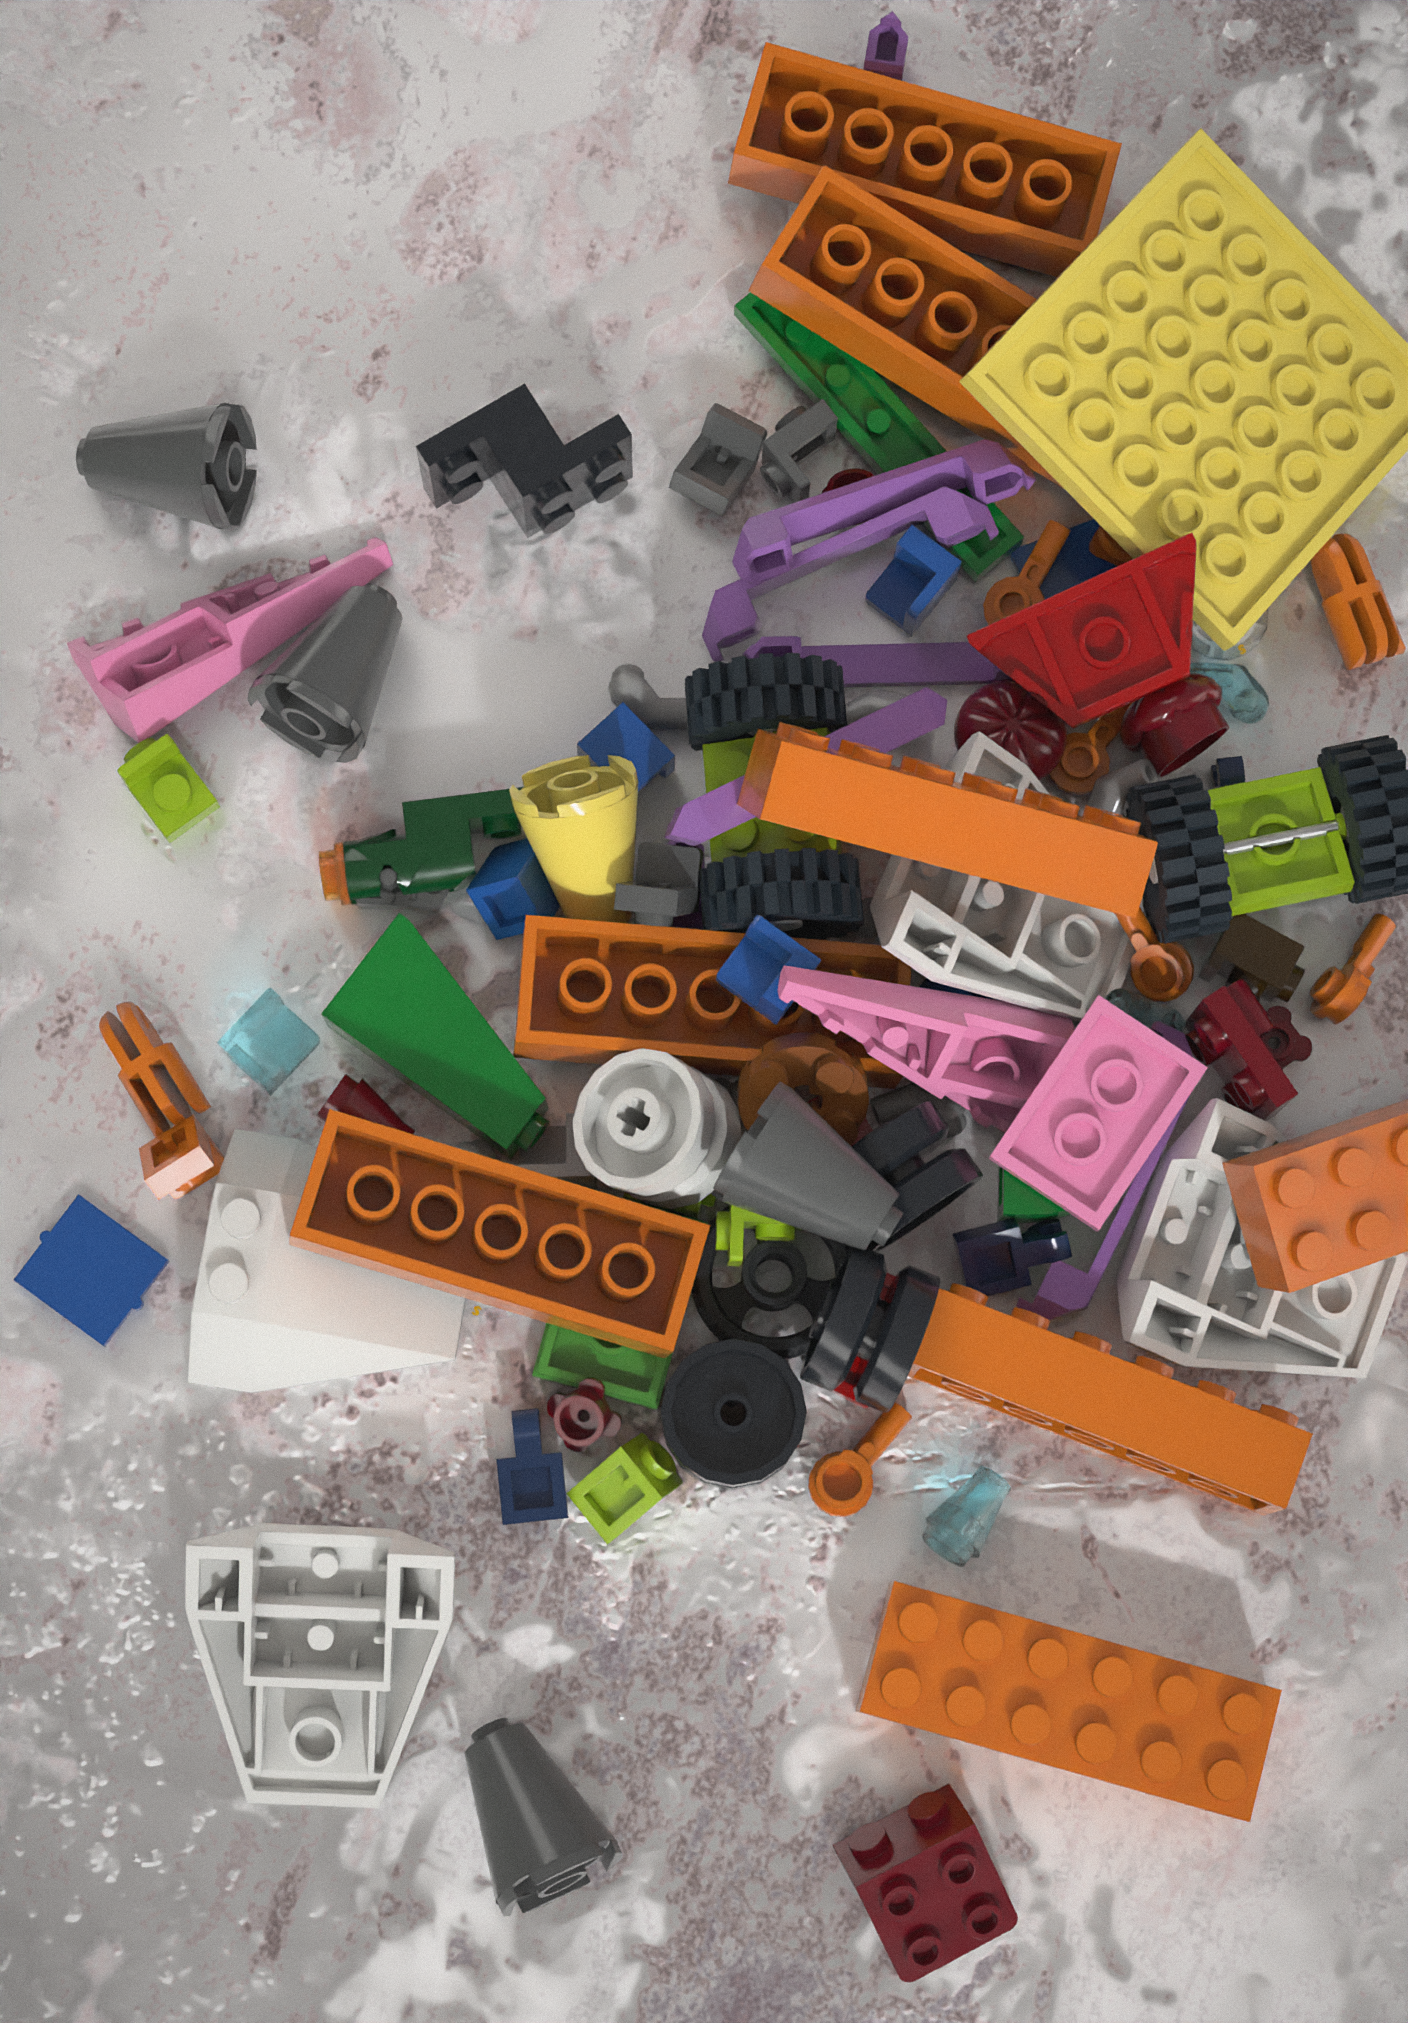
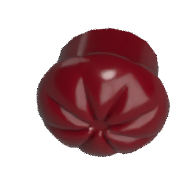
(1015, 723)
(1175, 723)

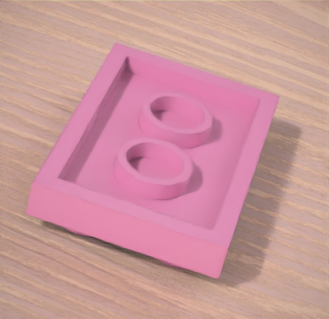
(1098, 1113)

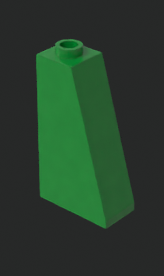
(431, 1036)

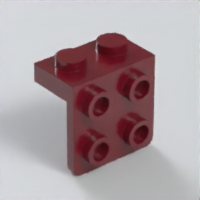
(927, 1883)

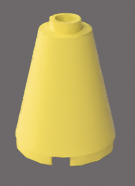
(582, 831)

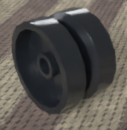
(924, 1188)
(877, 1330)
(729, 1375)

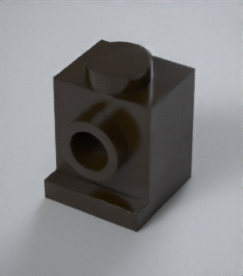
(1258, 956)

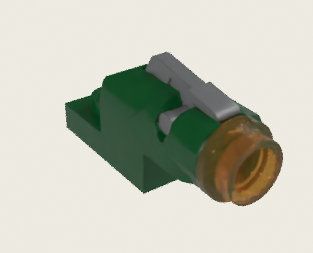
(423, 864)

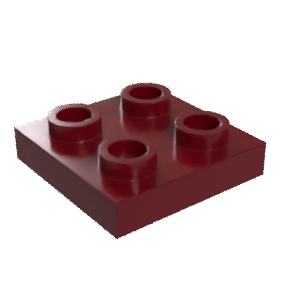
(1228, 1035)

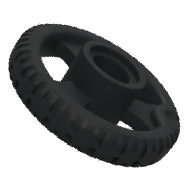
(725, 1307)

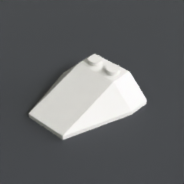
(995, 934)
(1192, 1285)
(289, 1315)
(317, 1652)

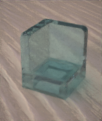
(269, 1042)

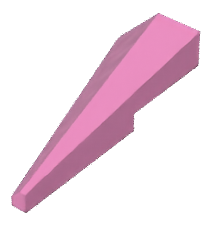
(183, 658)
(948, 1043)

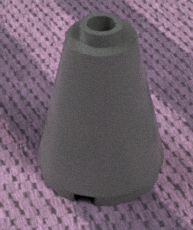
(176, 462)
(332, 675)
(807, 1176)
(532, 1820)

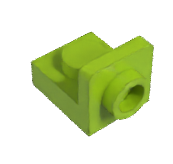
(166, 786)
(731, 1226)
(626, 1486)

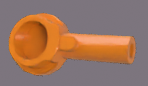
(1022, 591)
(1086, 755)
(1156, 968)
(1341, 991)
(844, 1480)

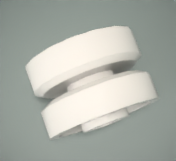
(655, 1128)

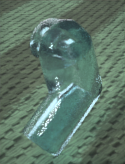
(1241, 691)

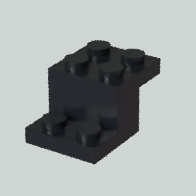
(526, 462)

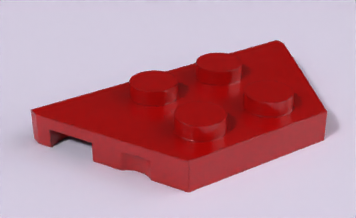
(1102, 637)

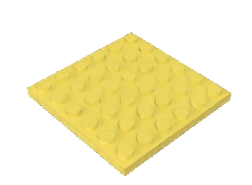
(1206, 385)

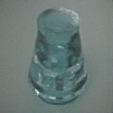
(965, 1518)

